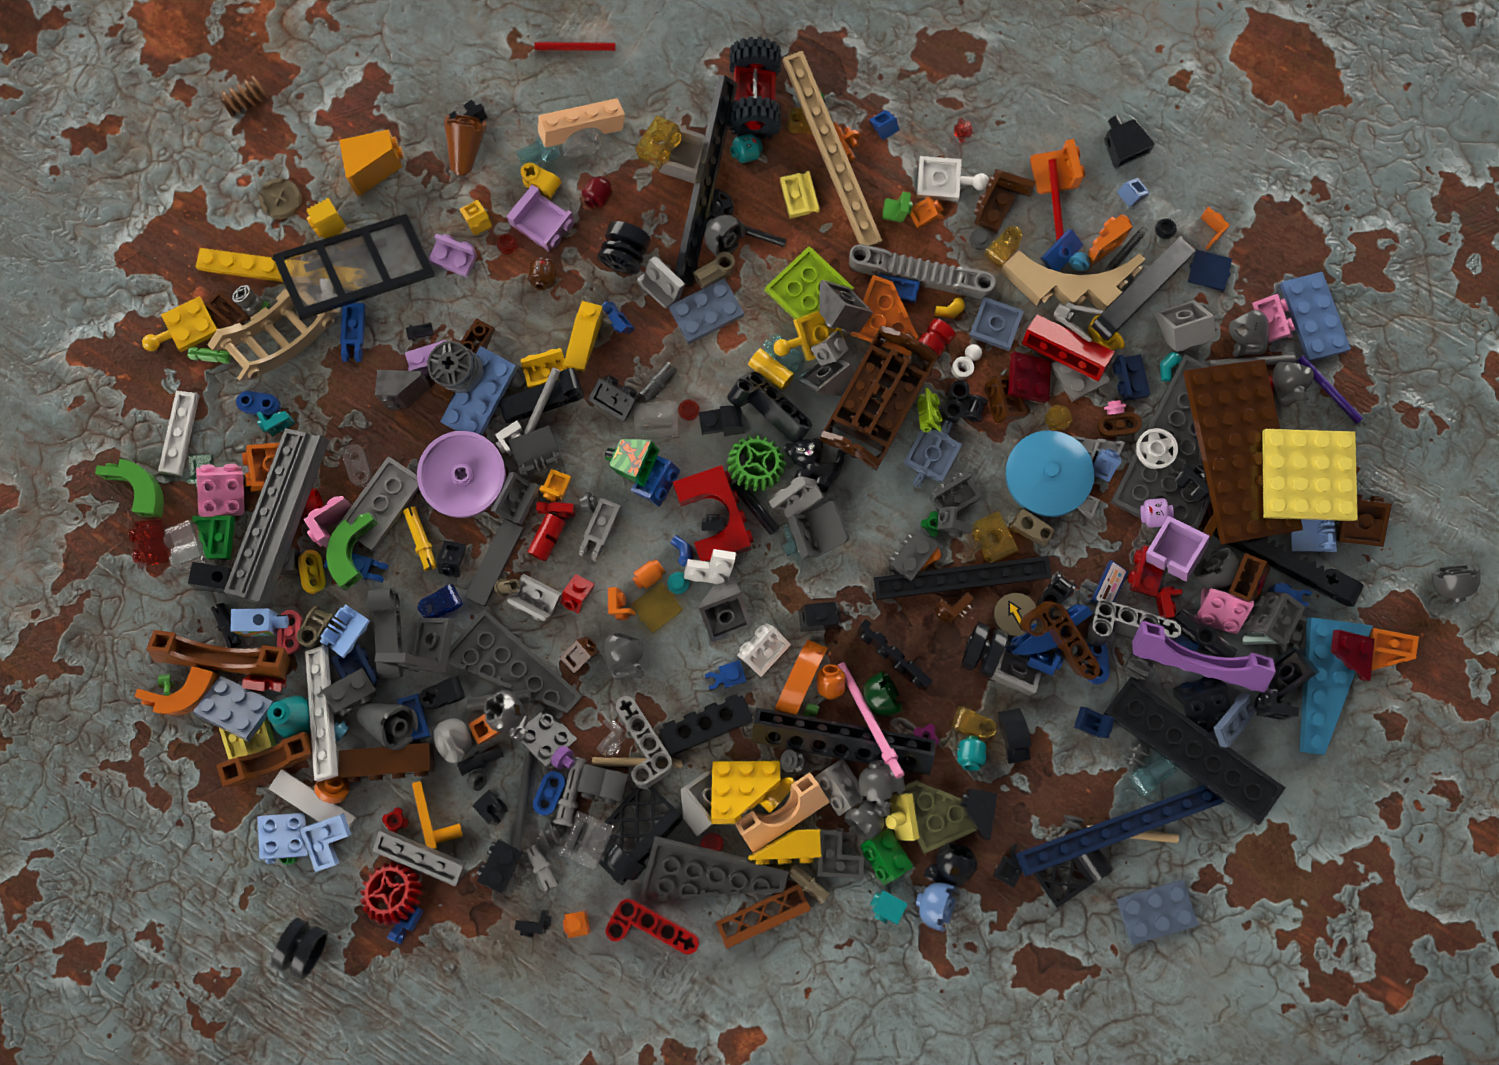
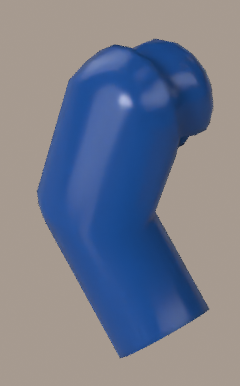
(684, 548)

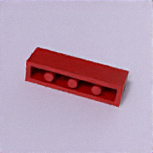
(1067, 347)

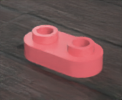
(284, 635)

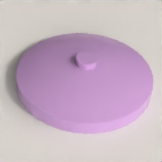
(461, 474)

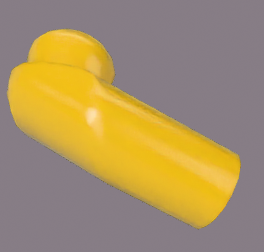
(952, 310)

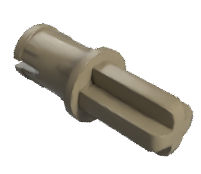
(808, 883)

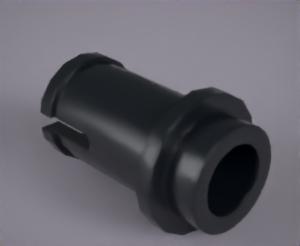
(419, 331)

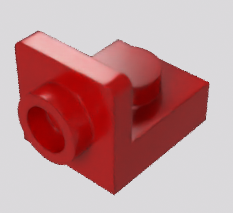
(1165, 605)

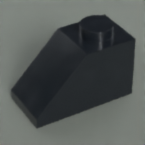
(980, 810)

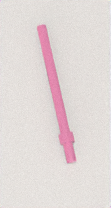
(888, 754)

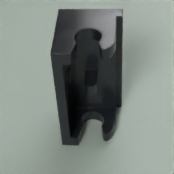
(488, 805)

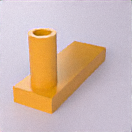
(432, 836)

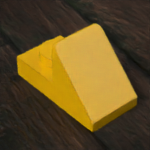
(476, 217)

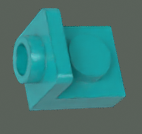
(276, 423)

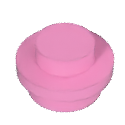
(1115, 407)

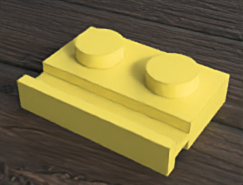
(799, 194)

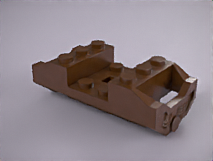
(869, 418)

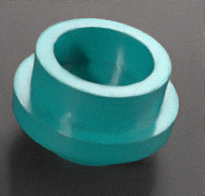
(677, 583)

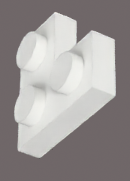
(715, 571)

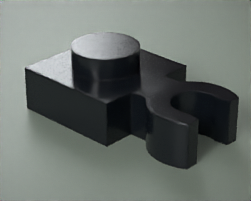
(1008, 868)

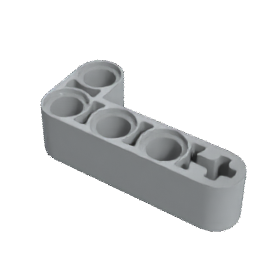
(641, 738)

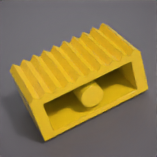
(325, 219)

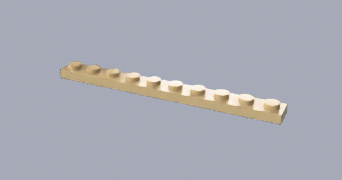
(831, 149)

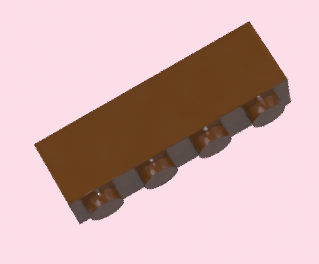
(384, 762)

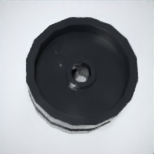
(986, 650)
(299, 948)

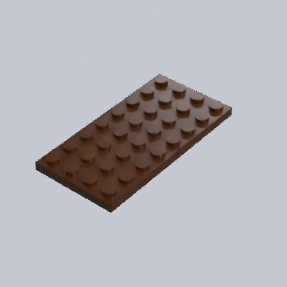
(1229, 413)

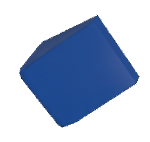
(885, 124)

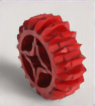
(401, 899)

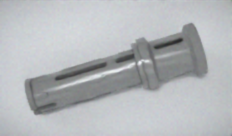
(568, 802)

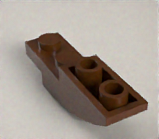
(477, 335)

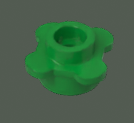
(927, 524)

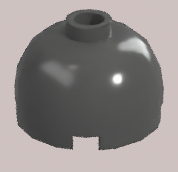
(723, 234)
(1219, 570)
(1456, 582)
(879, 782)

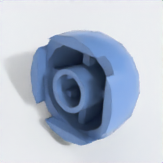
(936, 905)

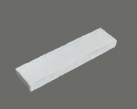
(178, 433)
(305, 798)

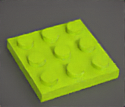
(799, 284)

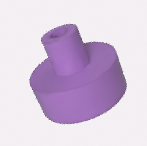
(563, 758)

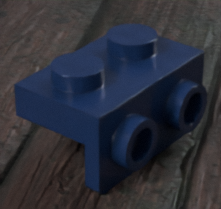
(354, 661)

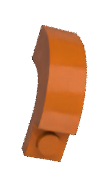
(800, 677)
(185, 699)

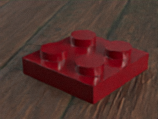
(1029, 377)

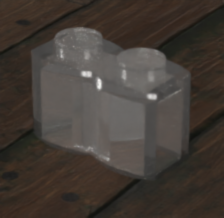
(184, 545)

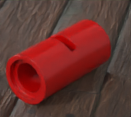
(546, 537)

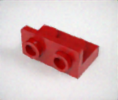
(1145, 577)

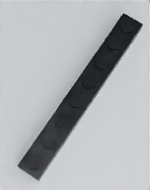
(963, 578)

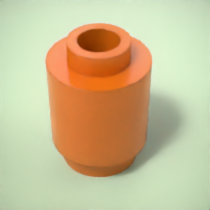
(648, 574)

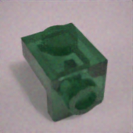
(197, 461)

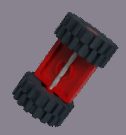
(755, 70)

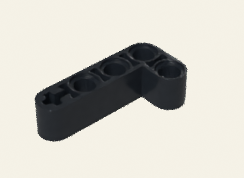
(771, 403)
(521, 405)

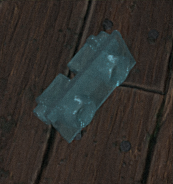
(790, 360)

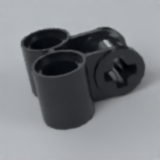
(964, 405)

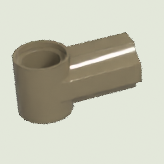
(713, 271)

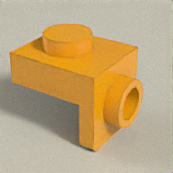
(555, 486)

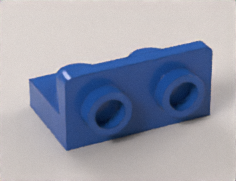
(659, 481)

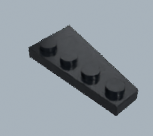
(878, 640)

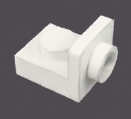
(512, 431)

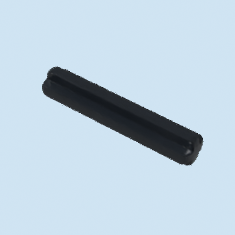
(756, 508)

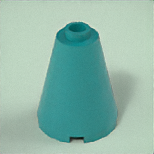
(290, 716)

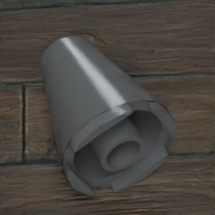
(389, 723)

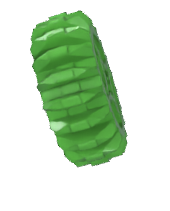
(766, 452)

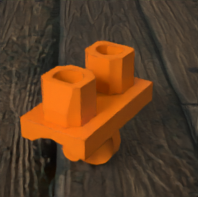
(850, 137)

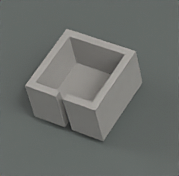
(685, 157)

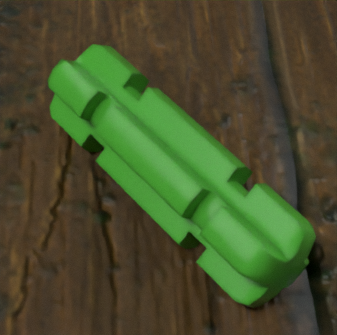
(209, 355)

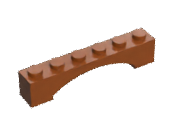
(177, 650)

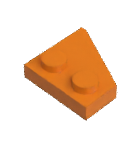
(1392, 648)

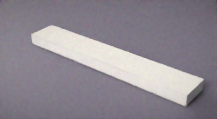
(321, 714)

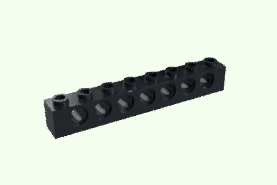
(839, 740)

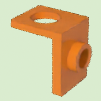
(1216, 222)

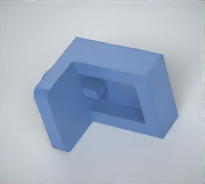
(1106, 464)

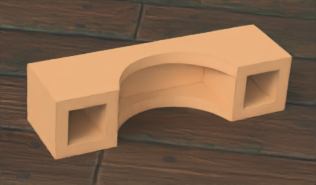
(559, 125)
(804, 800)

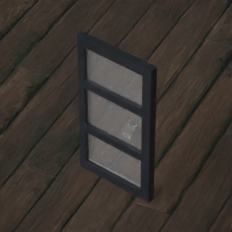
(353, 266)

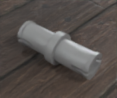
(541, 867)

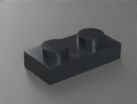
(712, 522)

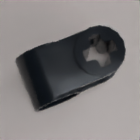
(1057, 591)
(446, 693)

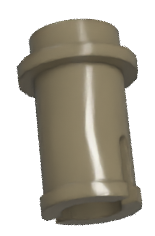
(504, 587)

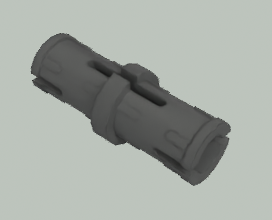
(657, 381)

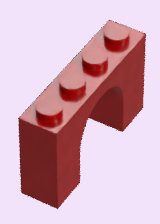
(715, 485)

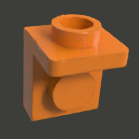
(926, 211)
(616, 601)

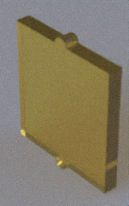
(656, 607)

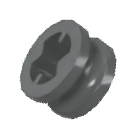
(1072, 822)

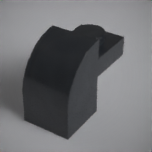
(726, 420)
(1015, 735)

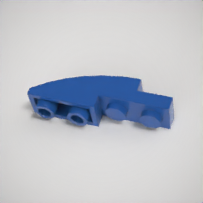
(1033, 644)

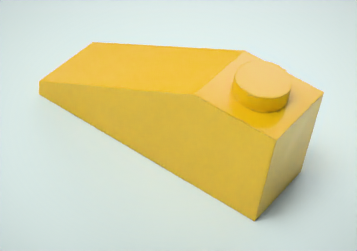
(583, 335)

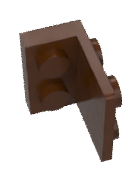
(993, 205)

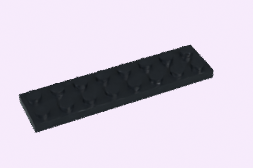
(1195, 751)

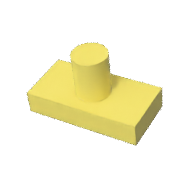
(903, 817)

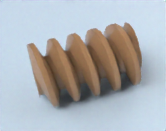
(243, 96)

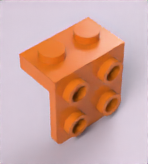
(1068, 166)

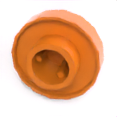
(332, 790)

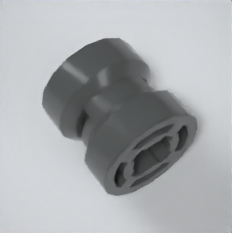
(245, 297)

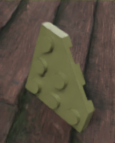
(937, 816)

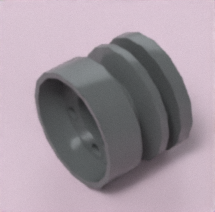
(461, 376)

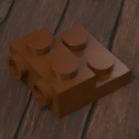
(1371, 524)

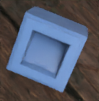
(1133, 192)

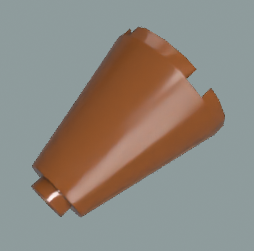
(463, 142)

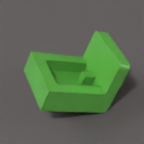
(897, 210)

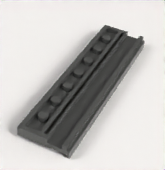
(276, 516)

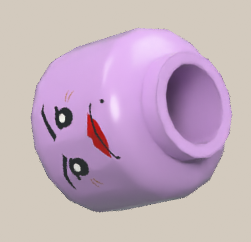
(1155, 512)

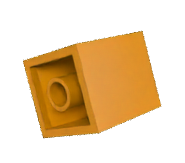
(370, 159)

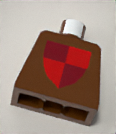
(1250, 578)

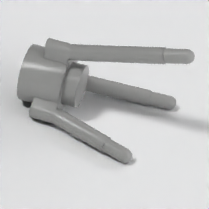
(1065, 316)

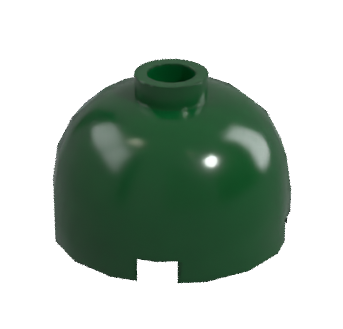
(881, 695)

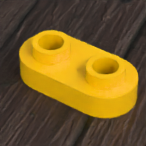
(312, 572)

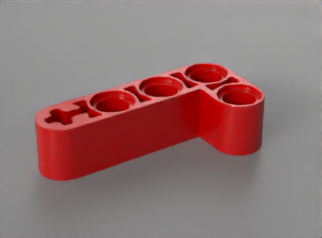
(656, 930)

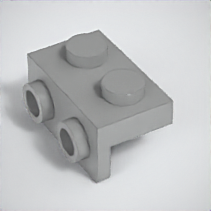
(797, 497)
(535, 598)

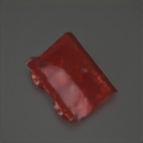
(148, 543)

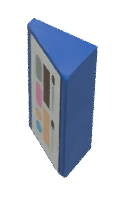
(1109, 583)

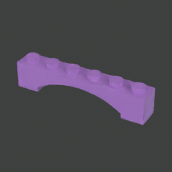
(1248, 671)

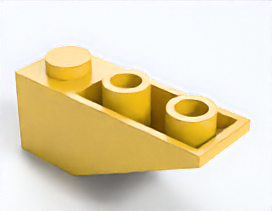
(794, 844)

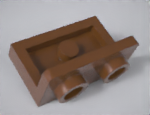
(948, 614)

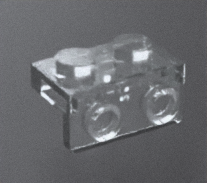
(612, 742)

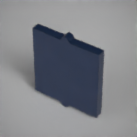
(1209, 270)

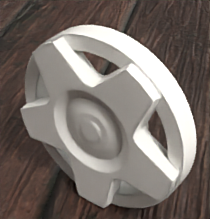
(1156, 448)

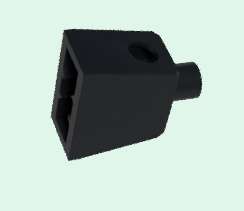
(1126, 141)
(206, 576)
(820, 617)

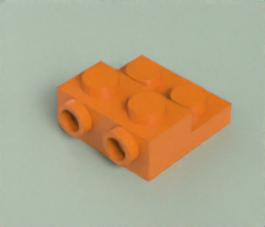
(1110, 238)
(259, 460)

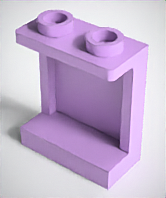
(540, 219)

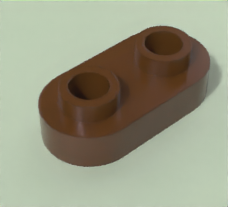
(1118, 424)

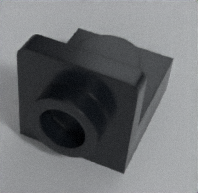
(450, 558)

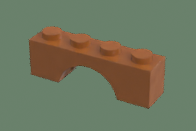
(253, 766)

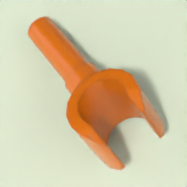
(934, 557)

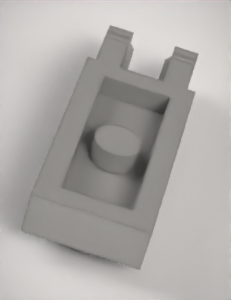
(600, 527)

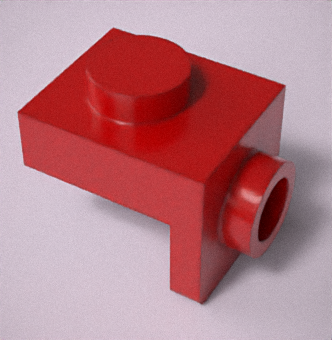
(576, 593)

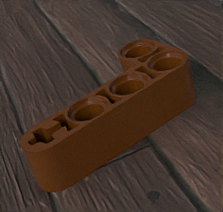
(1067, 641)

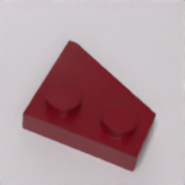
(1354, 651)

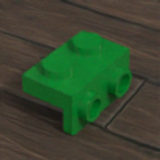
(886, 856)

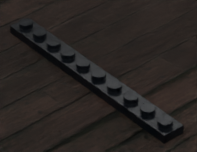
(705, 179)

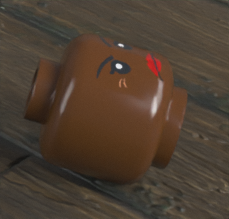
(542, 274)

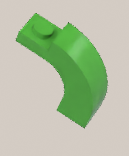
(147, 491)
(341, 547)

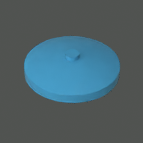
(1049, 473)

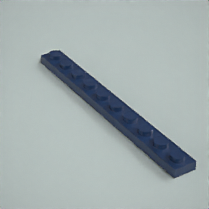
(1116, 829)

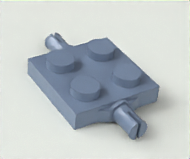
(932, 454)

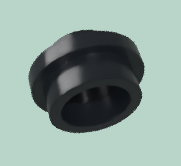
(1165, 228)

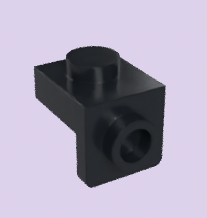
(528, 928)

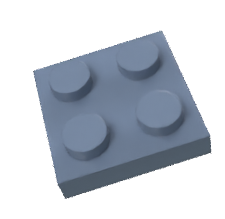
(996, 323)

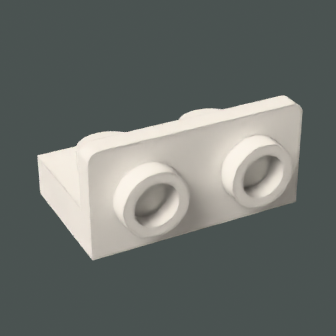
(763, 649)

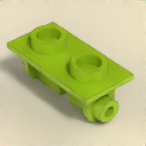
(929, 411)

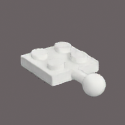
(942, 178)

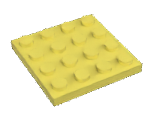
(1309, 474)

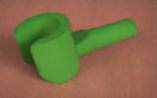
(165, 682)
(811, 709)

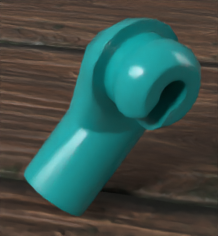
(1167, 363)

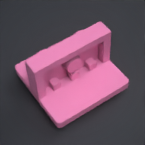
(1223, 610)

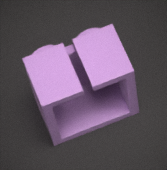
(1177, 548)

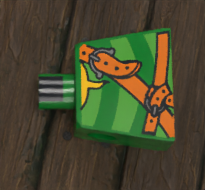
(633, 459)

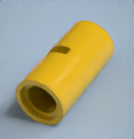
(771, 369)

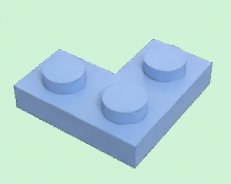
(319, 839)

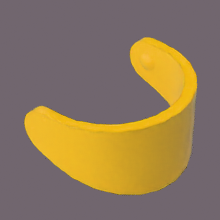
(774, 797)

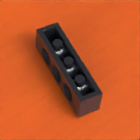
(740, 718)

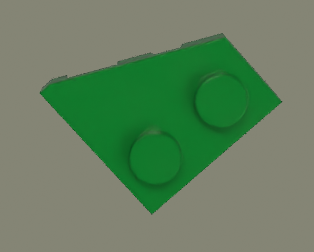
(216, 536)

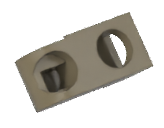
(1031, 528)

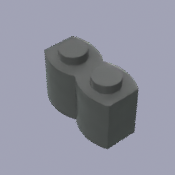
(602, 783)

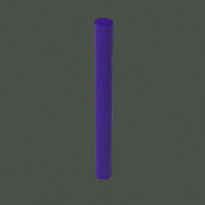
(1331, 391)

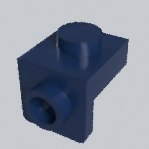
(1094, 723)

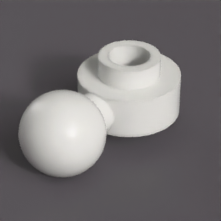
(972, 353)

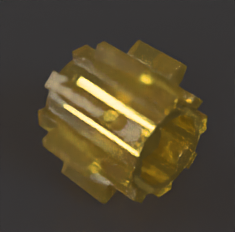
(1058, 418)

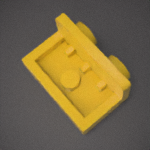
(539, 366)

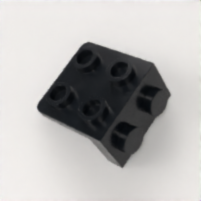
(1204, 701)

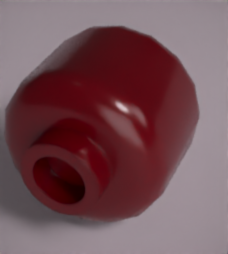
(597, 192)

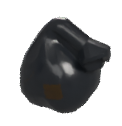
(953, 865)

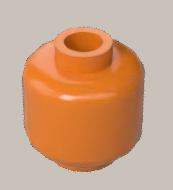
(830, 681)

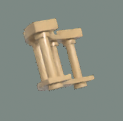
(263, 321)

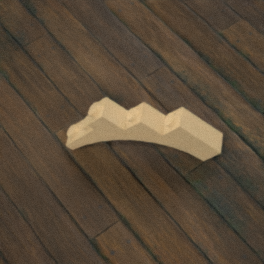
(1042, 283)

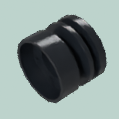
(624, 247)

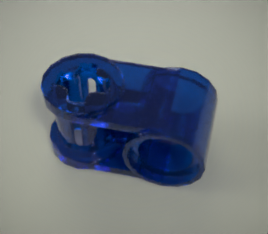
(442, 602)

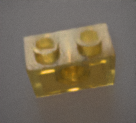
(659, 131)
(994, 525)

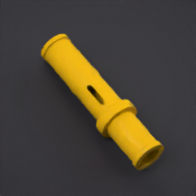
(423, 547)

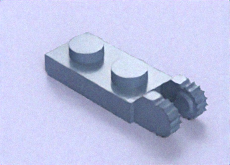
(1234, 720)

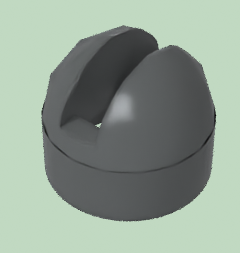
(480, 783)

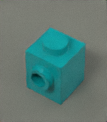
(887, 907)

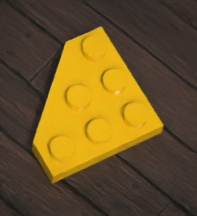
(740, 787)

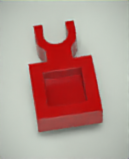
(560, 510)
(260, 684)

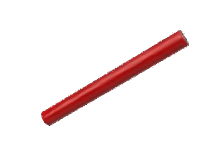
(574, 46)
(1056, 202)

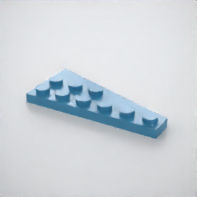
(1327, 690)

